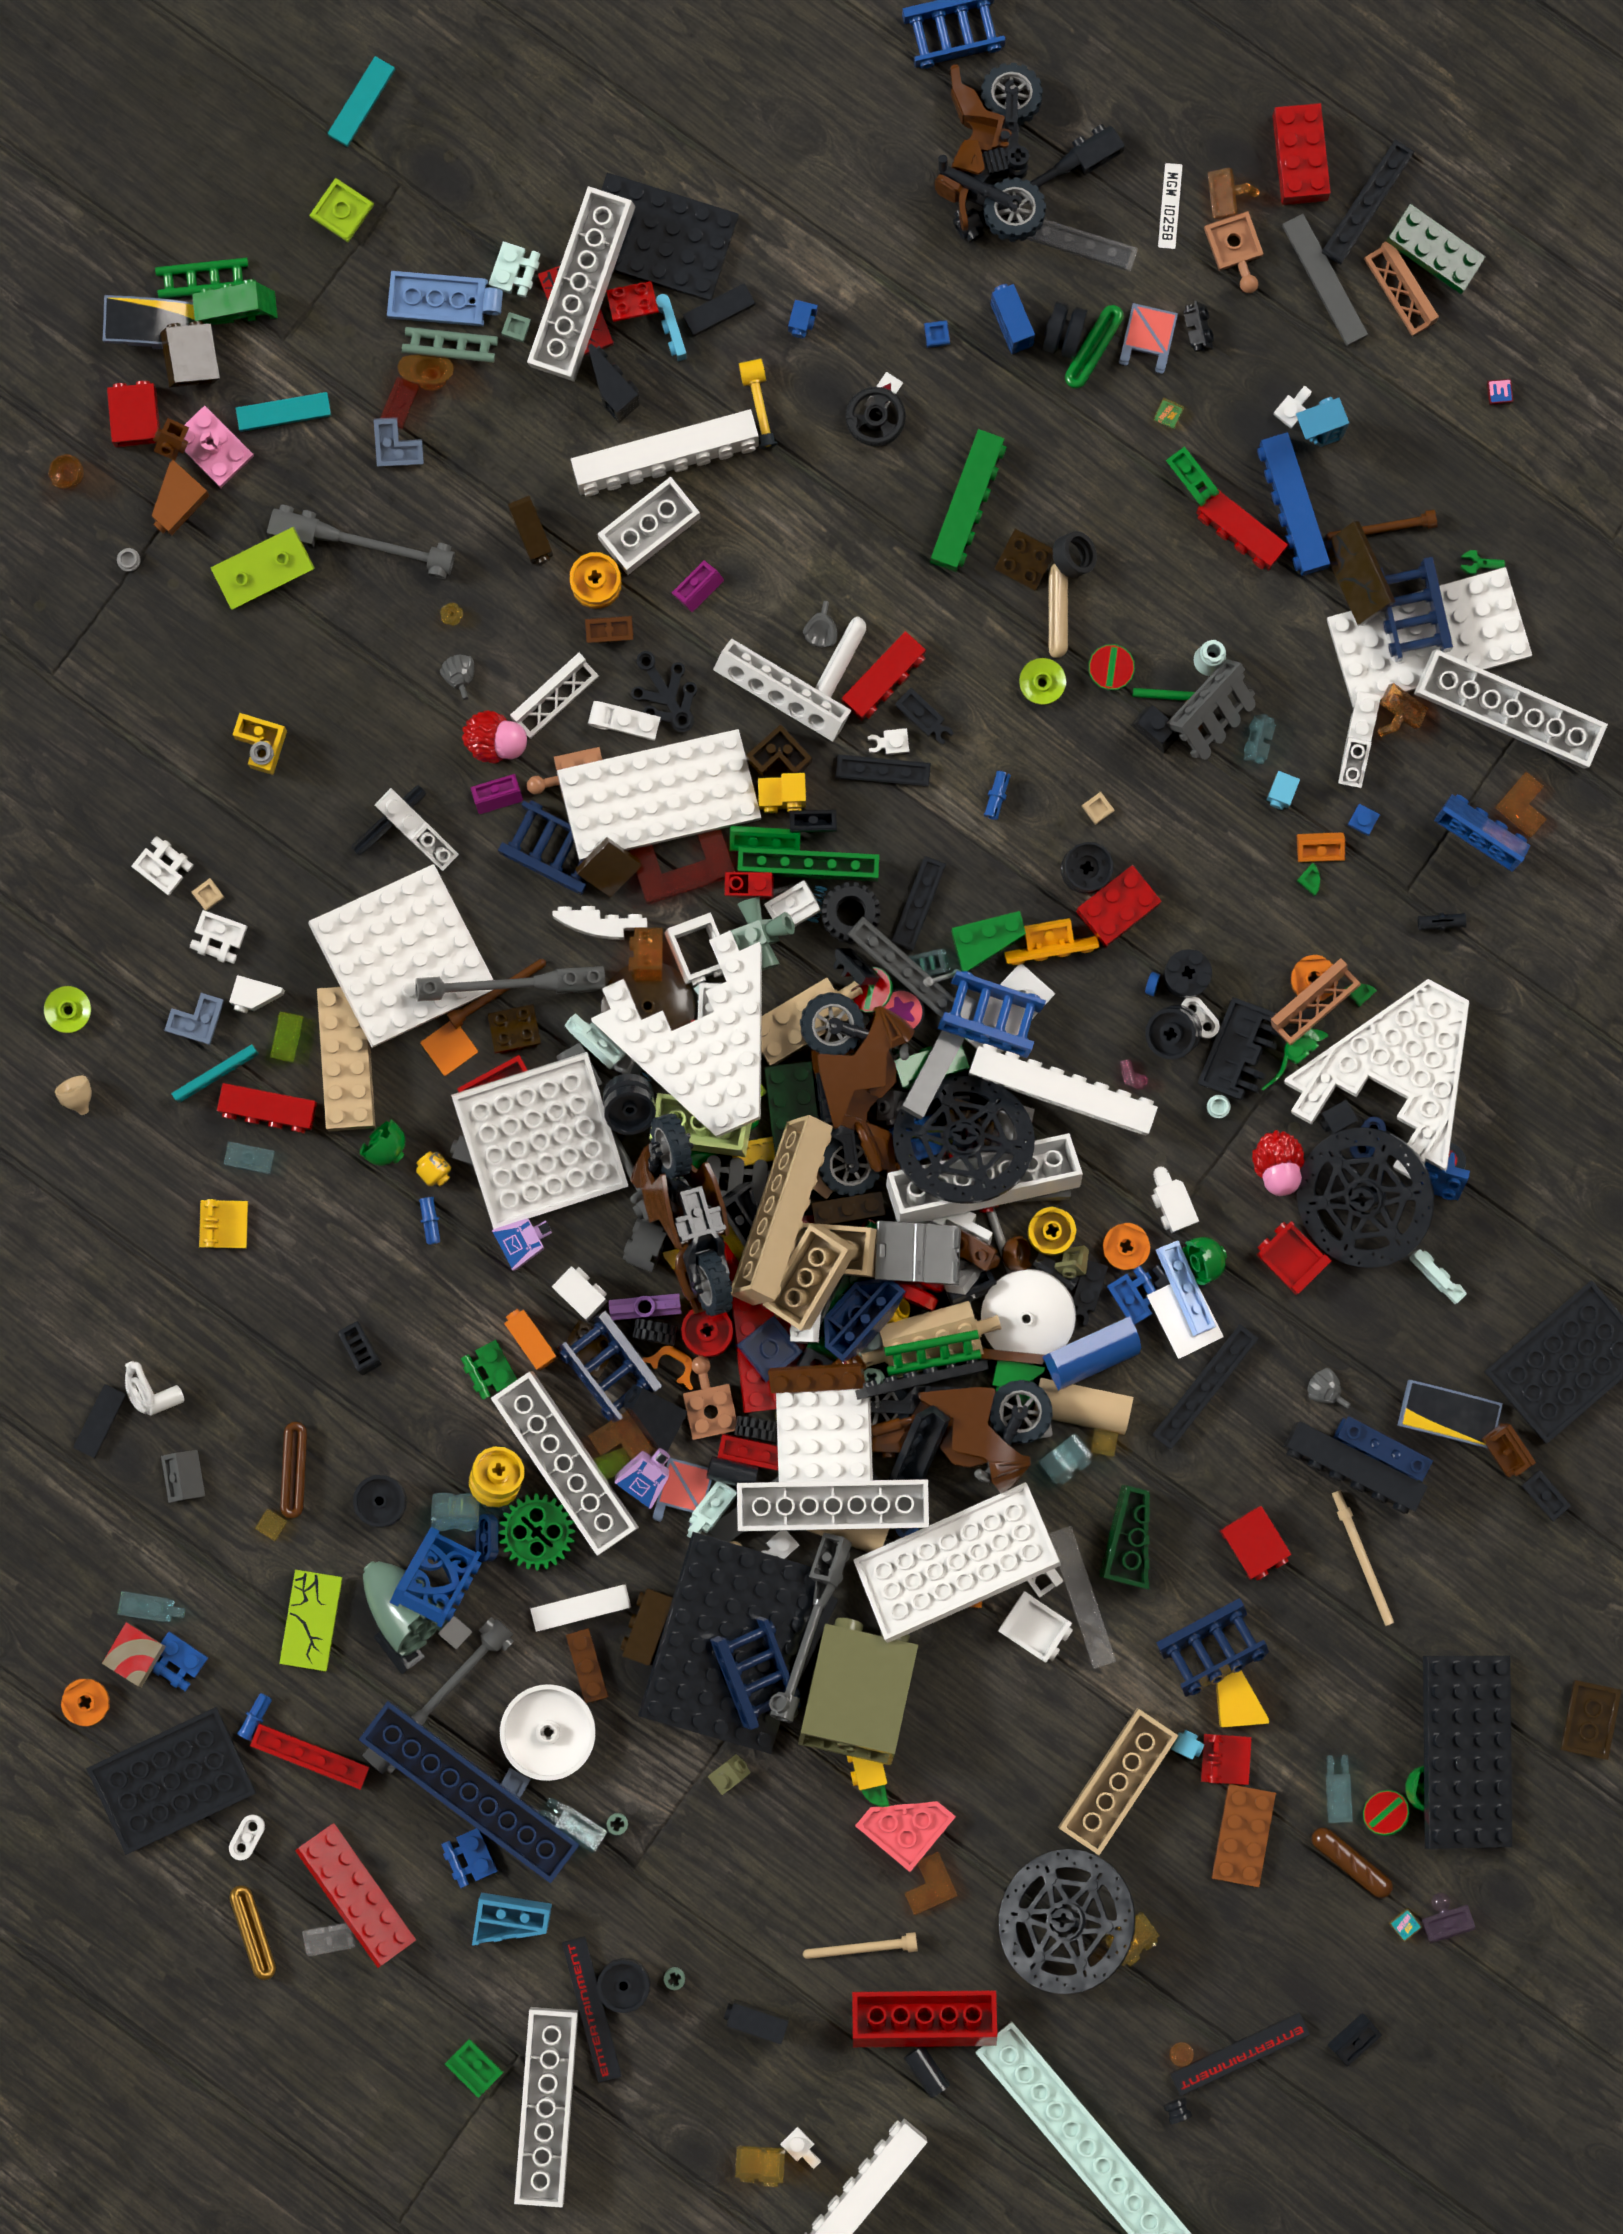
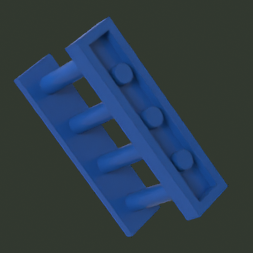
(937, 11)
(976, 1030)

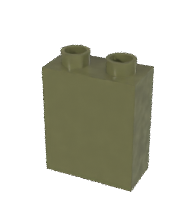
(858, 1692)

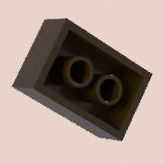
(646, 1626)

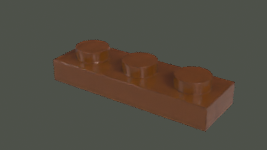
(587, 1665)

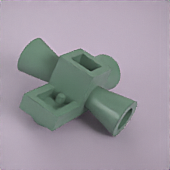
(762, 931)

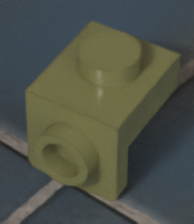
(1073, 1262)
(729, 1774)

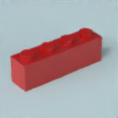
(1242, 529)
(883, 676)
(266, 1107)

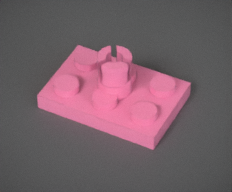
(215, 447)

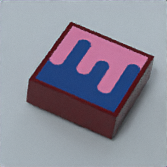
(1500, 392)

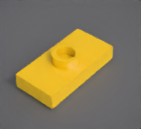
(757, 1150)

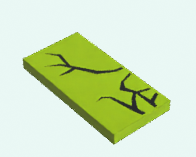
(311, 1620)

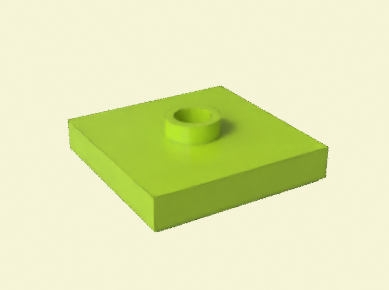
(341, 210)

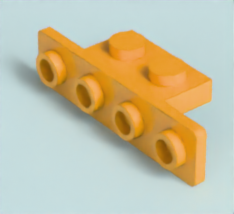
(1050, 940)

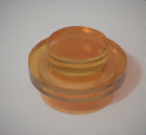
(1181, 2054)

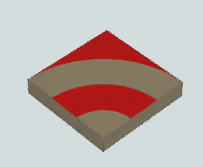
(133, 1654)

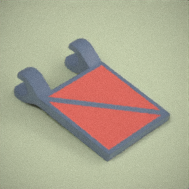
(1149, 332)
(683, 1489)

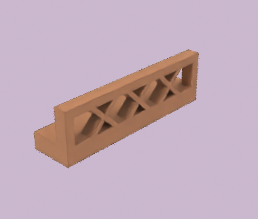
(1408, 282)
(1308, 996)

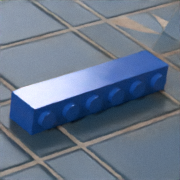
(1294, 504)

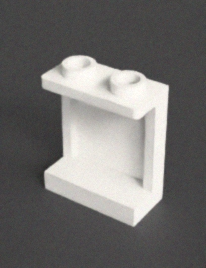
(1036, 1627)

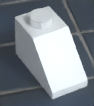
(252, 994)

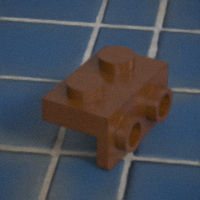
(978, 1252)

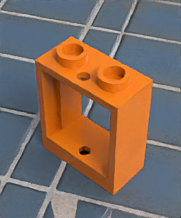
(530, 1339)

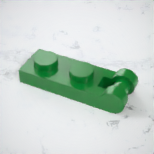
(1192, 476)

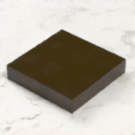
(608, 867)

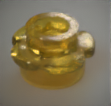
(447, 609)

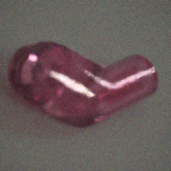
(1132, 1078)

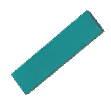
(361, 101)
(283, 411)
(215, 1073)

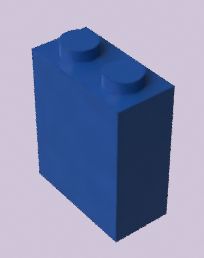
(1012, 318)

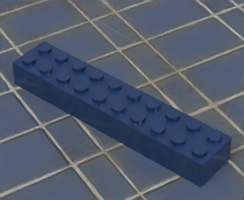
(469, 1791)

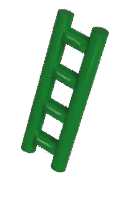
(191, 269)
(941, 1342)

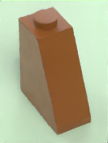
(177, 499)

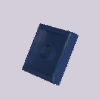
(769, 1347)

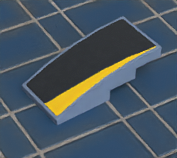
(142, 319)
(1448, 1413)

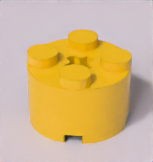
(1063, 1237)

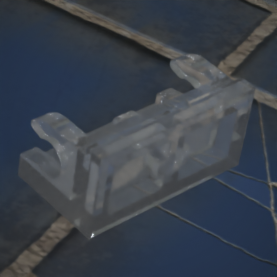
(328, 1939)

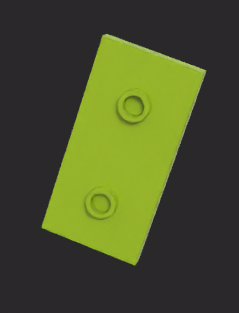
(262, 568)

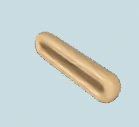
(1058, 612)

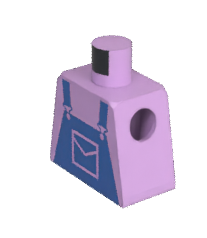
(521, 1241)
(644, 1476)

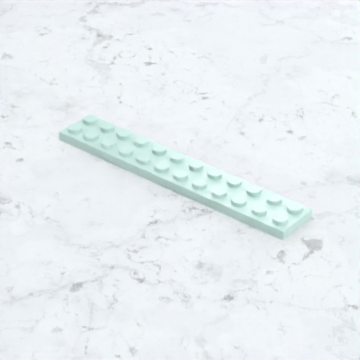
(1077, 2135)

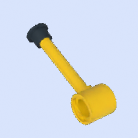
(753, 374)

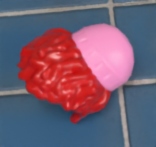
(493, 737)
(1279, 1162)

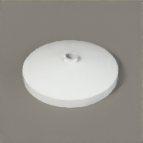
(1043, 1300)
(524, 1735)

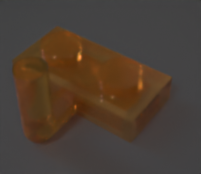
(1224, 192)
(1404, 707)

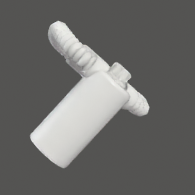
(151, 1402)

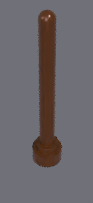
(1427, 520)
(458, 1016)

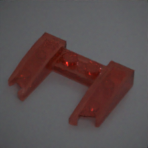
(662, 886)

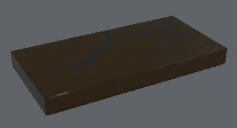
(1358, 573)

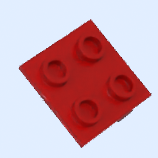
(632, 301)
(1226, 1759)

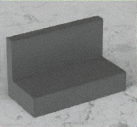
(183, 1476)

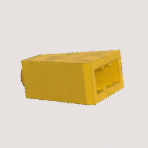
(1238, 1702)

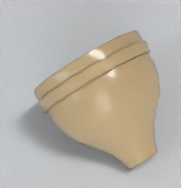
(75, 1094)

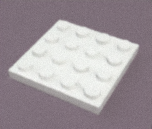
(824, 1436)

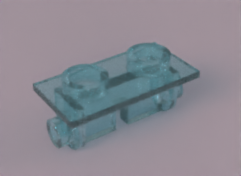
(1261, 728)

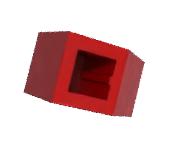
(749, 885)

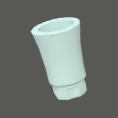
(1205, 663)

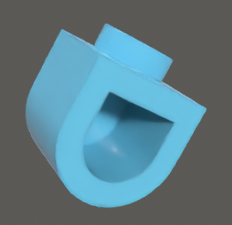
(1187, 1745)

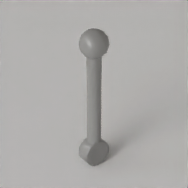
(929, 981)

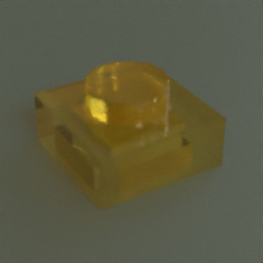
(1104, 1442)

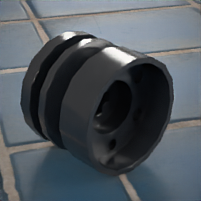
(1099, 862)

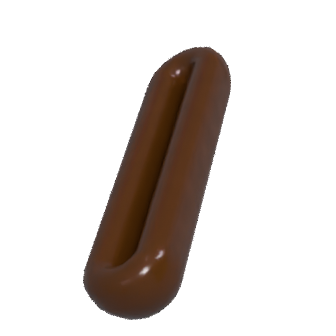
(293, 1470)
(1352, 1862)

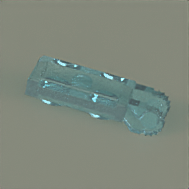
(1338, 1792)
(575, 1825)

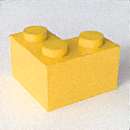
(253, 730)
(782, 793)

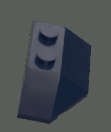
(860, 1316)

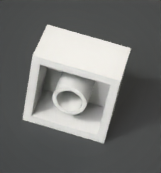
(579, 1293)

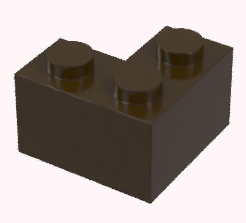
(779, 747)

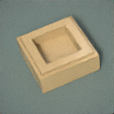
(1098, 808)
(208, 894)

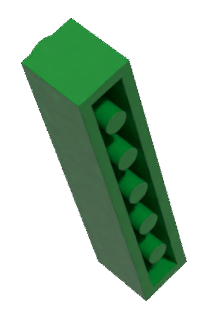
(967, 500)
(810, 864)

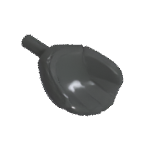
(821, 629)
(458, 672)
(1326, 1388)

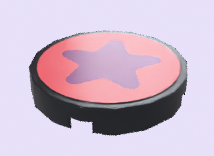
(908, 1006)

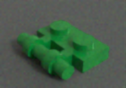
(496, 1366)

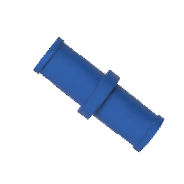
(997, 795)

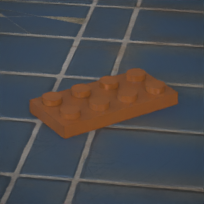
(1243, 1835)

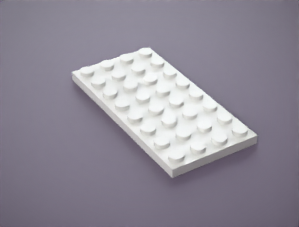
(1482, 628)
(660, 793)
(956, 1562)

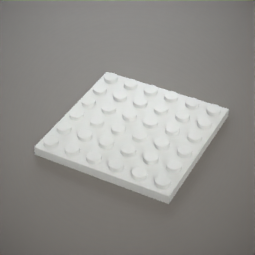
(391, 940)
(539, 1140)

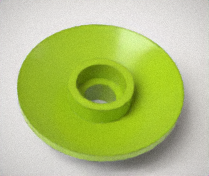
(1042, 669)
(55, 1009)

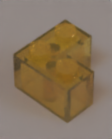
(1144, 1936)
(760, 2164)

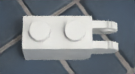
(1173, 1201)

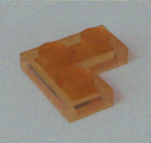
(1517, 808)
(621, 1432)
(937, 1886)

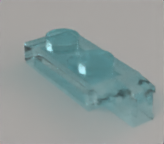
(148, 1607)

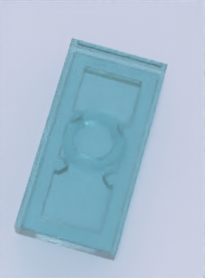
(249, 1157)

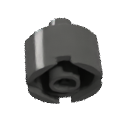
(646, 1245)

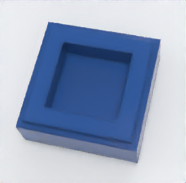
(937, 334)

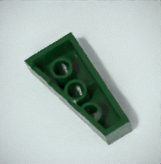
(1128, 1539)

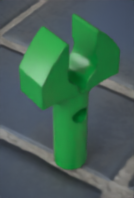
(1480, 563)

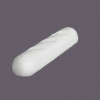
(841, 656)

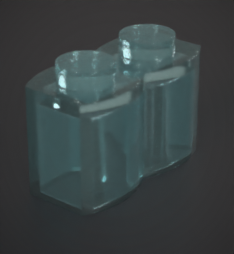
(1065, 1459)
(455, 1511)

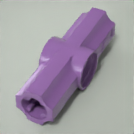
(661, 1306)

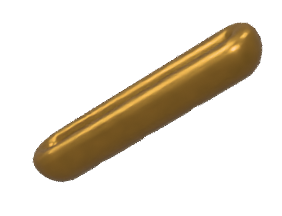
(252, 1932)

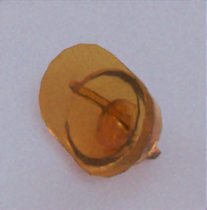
(427, 371)

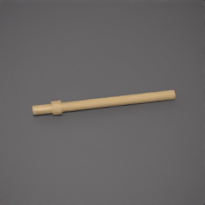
(1346, 1515)

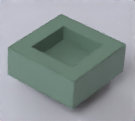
(516, 327)

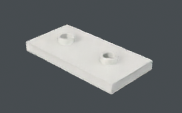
(1020, 980)

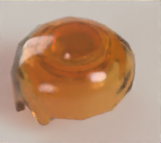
(66, 472)

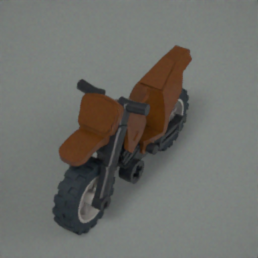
(995, 153)

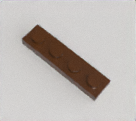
(816, 1378)

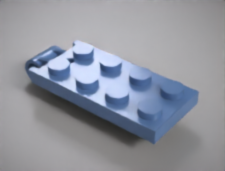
(441, 298)

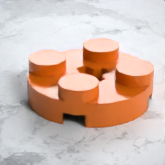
(1305, 968)
(1130, 1259)
(81, 1715)

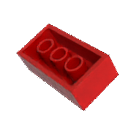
(1301, 154)

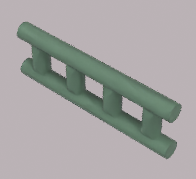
(458, 353)

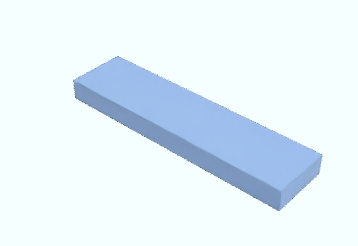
(1185, 1288)

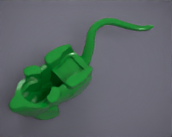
(1299, 1050)

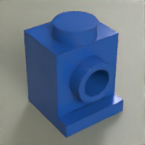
(801, 318)

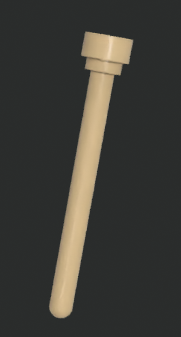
(907, 1942)

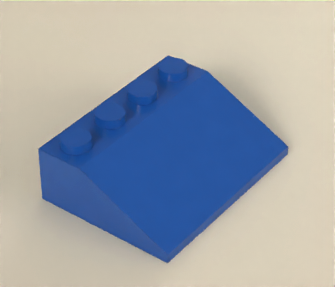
(1483, 833)

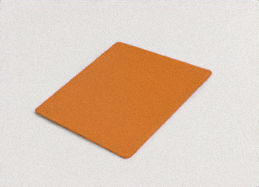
(449, 1047)

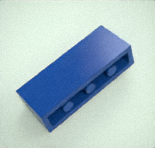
(1093, 1353)

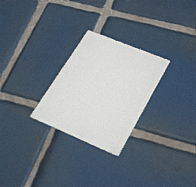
(1175, 1324)

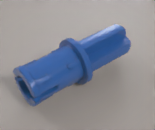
(429, 1220)
(254, 1716)

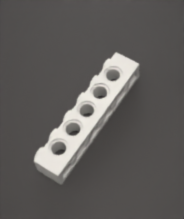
(782, 690)

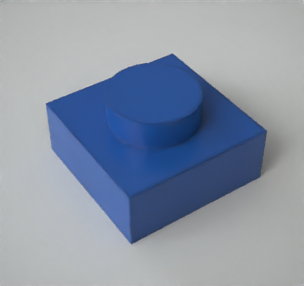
(1363, 819)

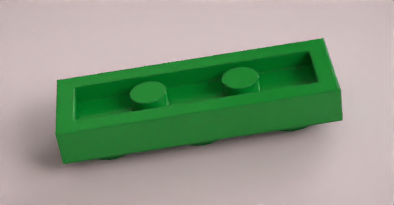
(763, 838)

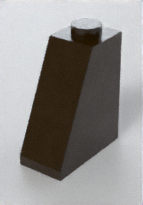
(530, 530)

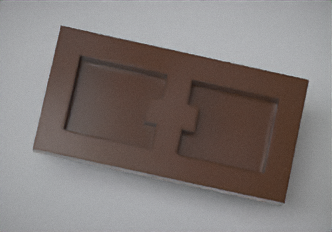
(609, 629)
(1508, 1450)

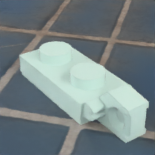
(595, 1041)
(1437, 1276)
(711, 1508)

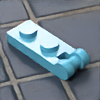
(670, 326)

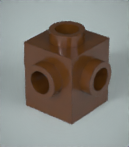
(169, 443)

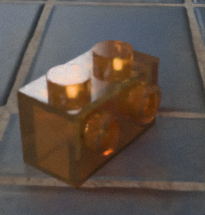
(647, 954)

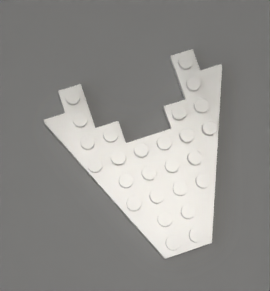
(1408, 1049)
(711, 1061)

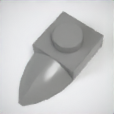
(967, 1278)

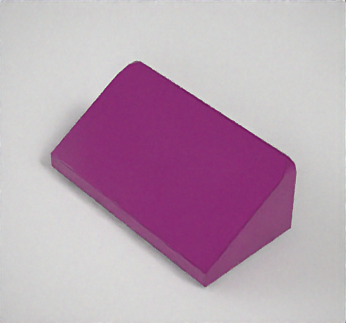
(698, 586)
(496, 794)

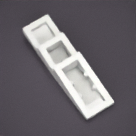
(580, 1607)

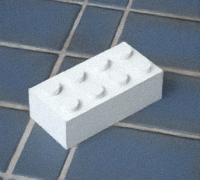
(649, 525)

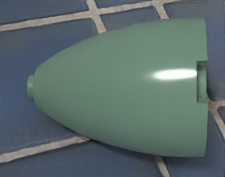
(400, 1626)

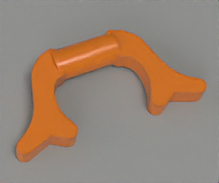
(678, 1355)

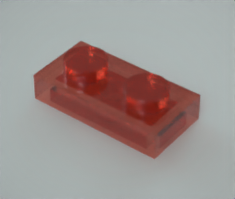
(400, 401)

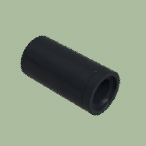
(730, 1471)
(927, 2071)

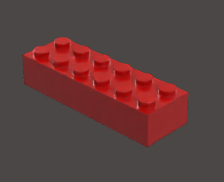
(924, 2018)

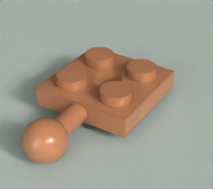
(1229, 256)
(537, 784)
(697, 1401)

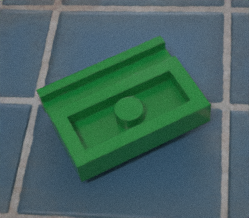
(474, 2068)

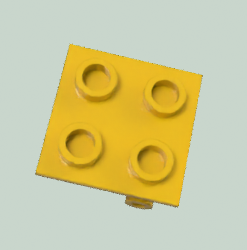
(223, 1224)

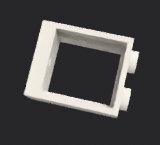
(672, 933)

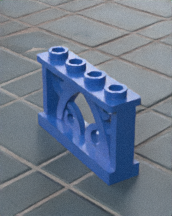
(433, 1548)

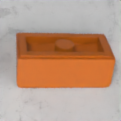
(1321, 847)

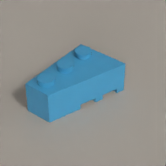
(1324, 422)
(509, 1918)

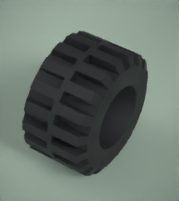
(844, 893)

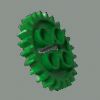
(522, 1547)

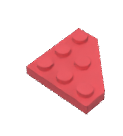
(906, 1829)

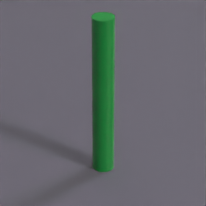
(1161, 694)

